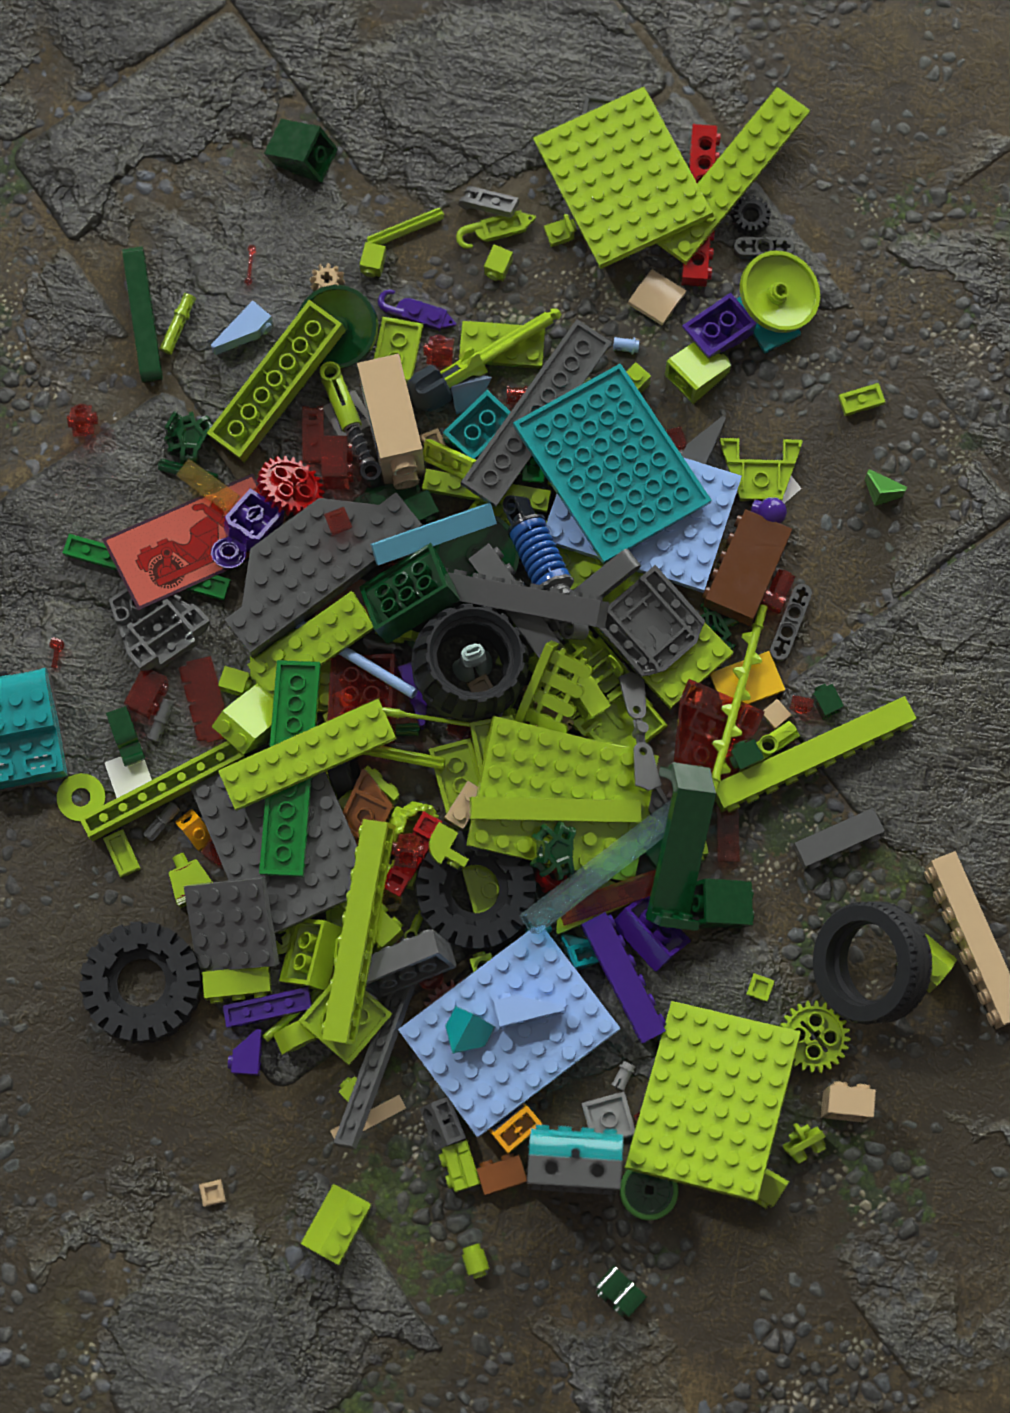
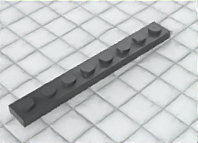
(372, 1071)

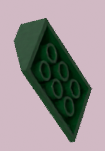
(408, 593)

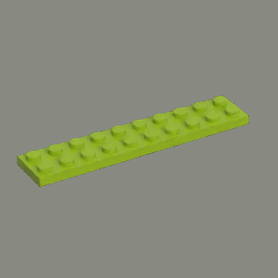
(740, 167)

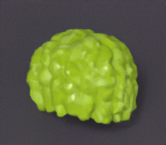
(407, 817)

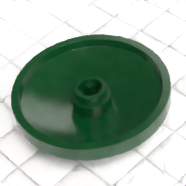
(357, 317)
(456, 552)

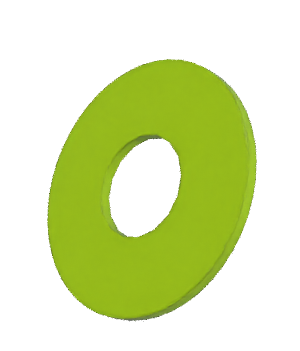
(74, 782)

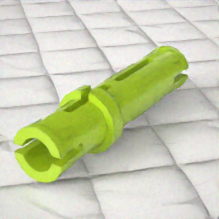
(181, 314)

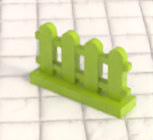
(543, 674)

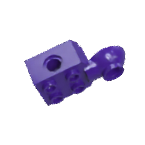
(245, 527)

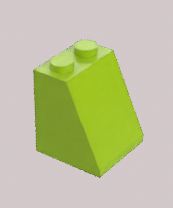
(694, 372)
(247, 720)
(941, 963)

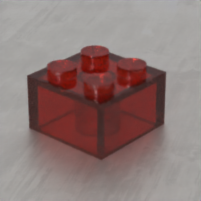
(336, 464)

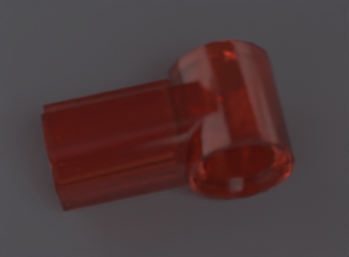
(776, 595)

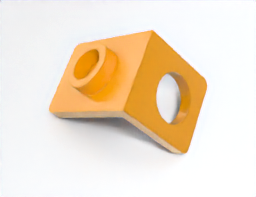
(194, 829)

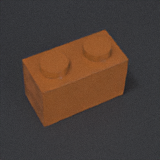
(502, 1174)

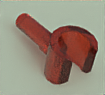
(58, 646)

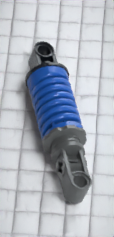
(540, 555)

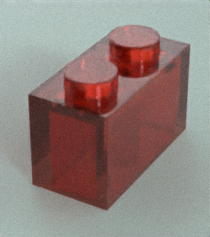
(146, 693)

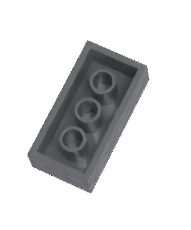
(409, 963)

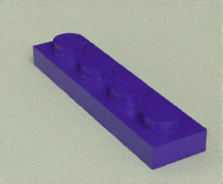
(267, 1007)

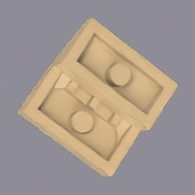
(657, 297)

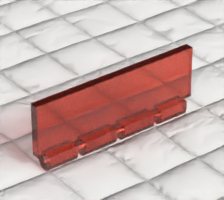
(206, 694)

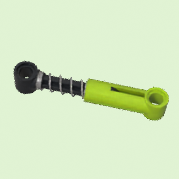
(350, 422)

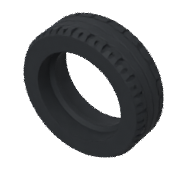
(912, 955)

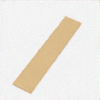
(380, 1113)

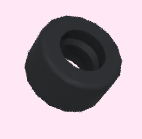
(344, 775)

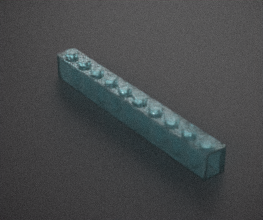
(596, 872)

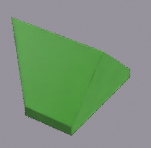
(882, 488)

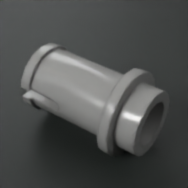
(623, 1075)

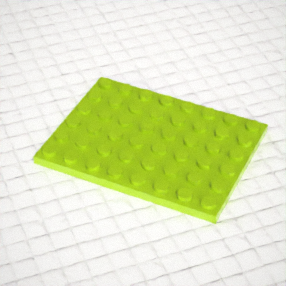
(622, 177)
(552, 764)
(713, 1101)

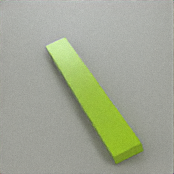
(555, 809)

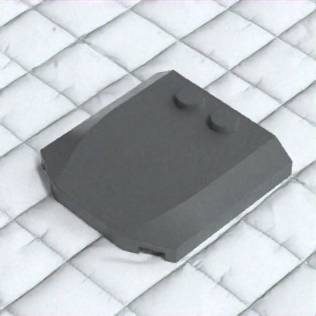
(652, 624)

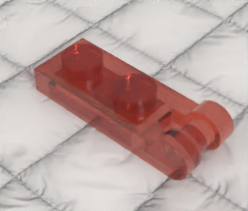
(312, 434)

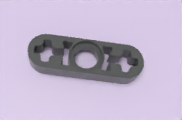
(748, 241)

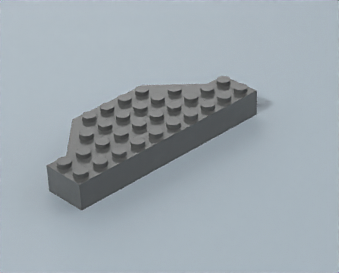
(307, 567)

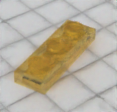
(208, 486)

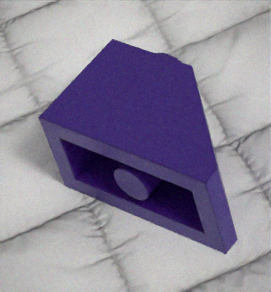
(247, 1056)

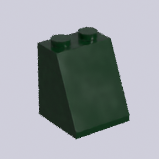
(301, 149)
(723, 903)

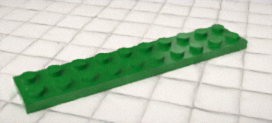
(288, 810)

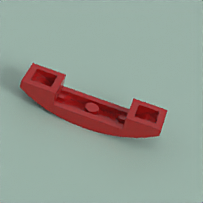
(400, 877)

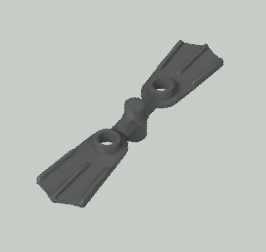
(645, 767)

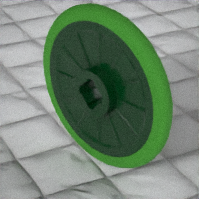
(647, 1205)

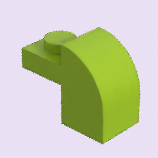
(440, 847)
(293, 1037)

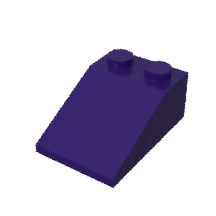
(720, 326)

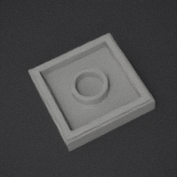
(609, 1113)

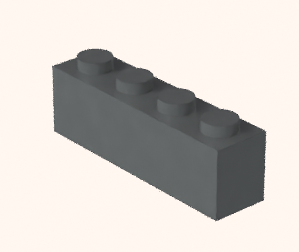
(838, 839)

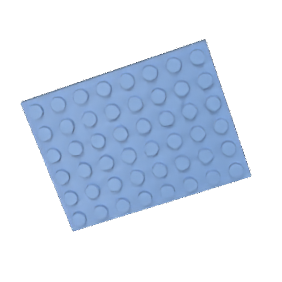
(680, 551)
(518, 1059)

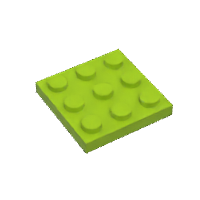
(371, 1020)

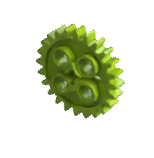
(829, 1024)

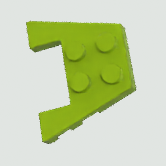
(761, 477)

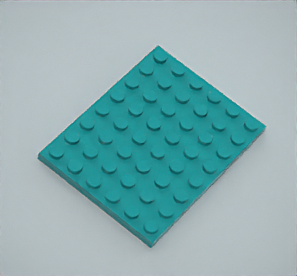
(611, 463)

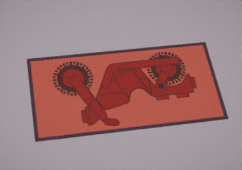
(172, 548)

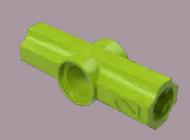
(779, 739)

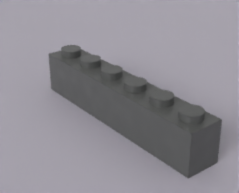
(534, 628)

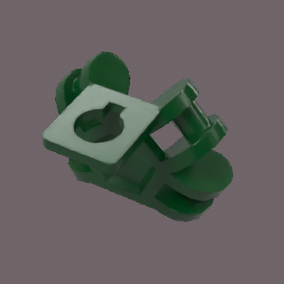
(189, 434)
(557, 851)

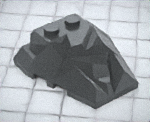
(158, 631)

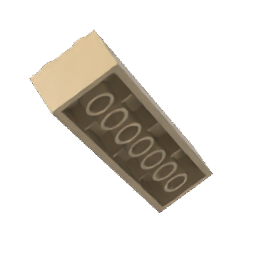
(972, 935)

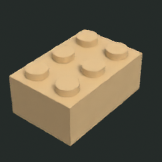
(848, 1102)

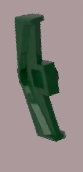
(382, 492)

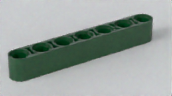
(142, 314)

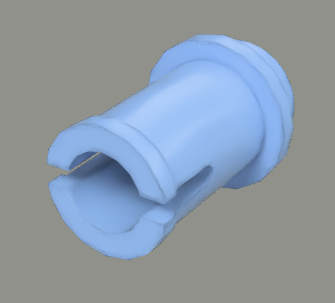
(626, 345)

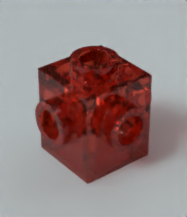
(439, 350)
(82, 420)
(407, 850)

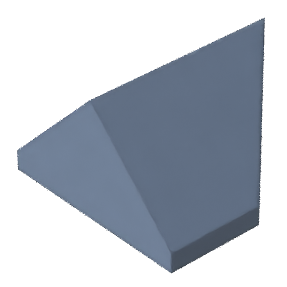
(468, 391)

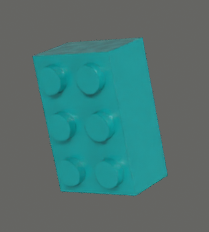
(476, 426)

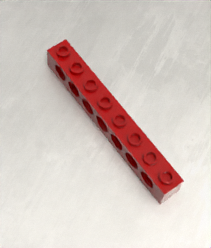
(701, 136)

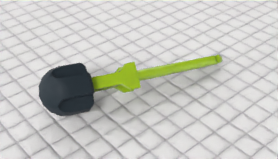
(431, 388)

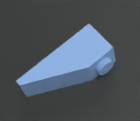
(247, 327)
(519, 1010)

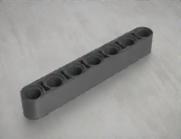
(603, 581)

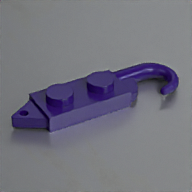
(417, 311)

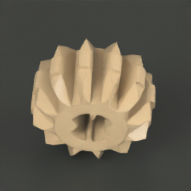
(324, 274)

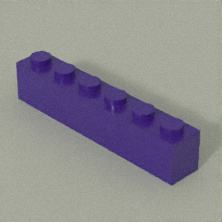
(623, 977)

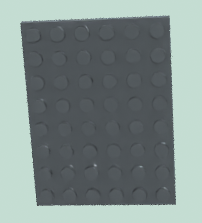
(328, 850)

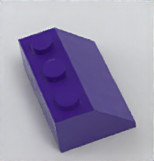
(652, 942)

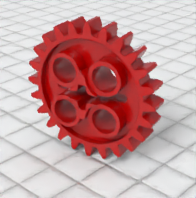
(289, 485)

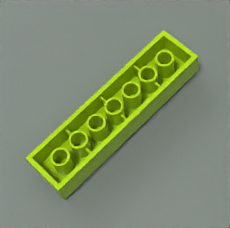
(276, 381)

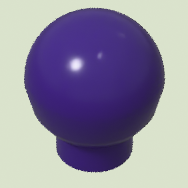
(771, 509)

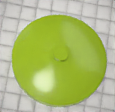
(779, 291)

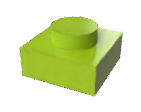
(760, 987)

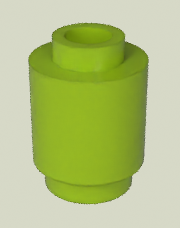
(475, 1261)

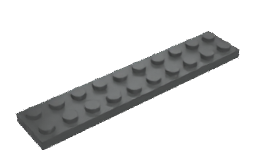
(506, 452)

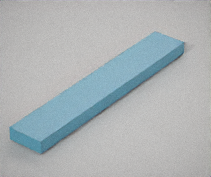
(434, 533)

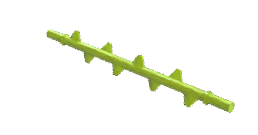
(741, 694)

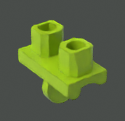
(803, 1138)

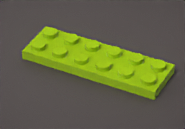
(315, 640)

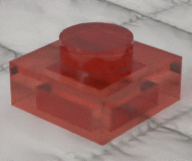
(338, 521)
(801, 704)

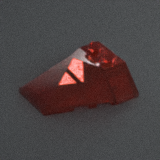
(703, 722)

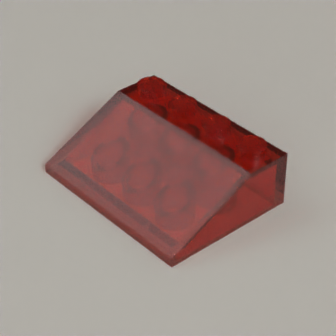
(355, 687)

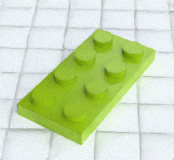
(482, 334)

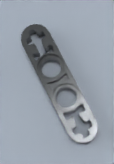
(792, 623)

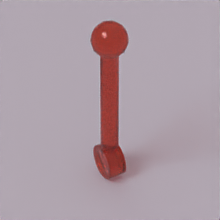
(251, 249)

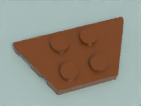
(367, 803)

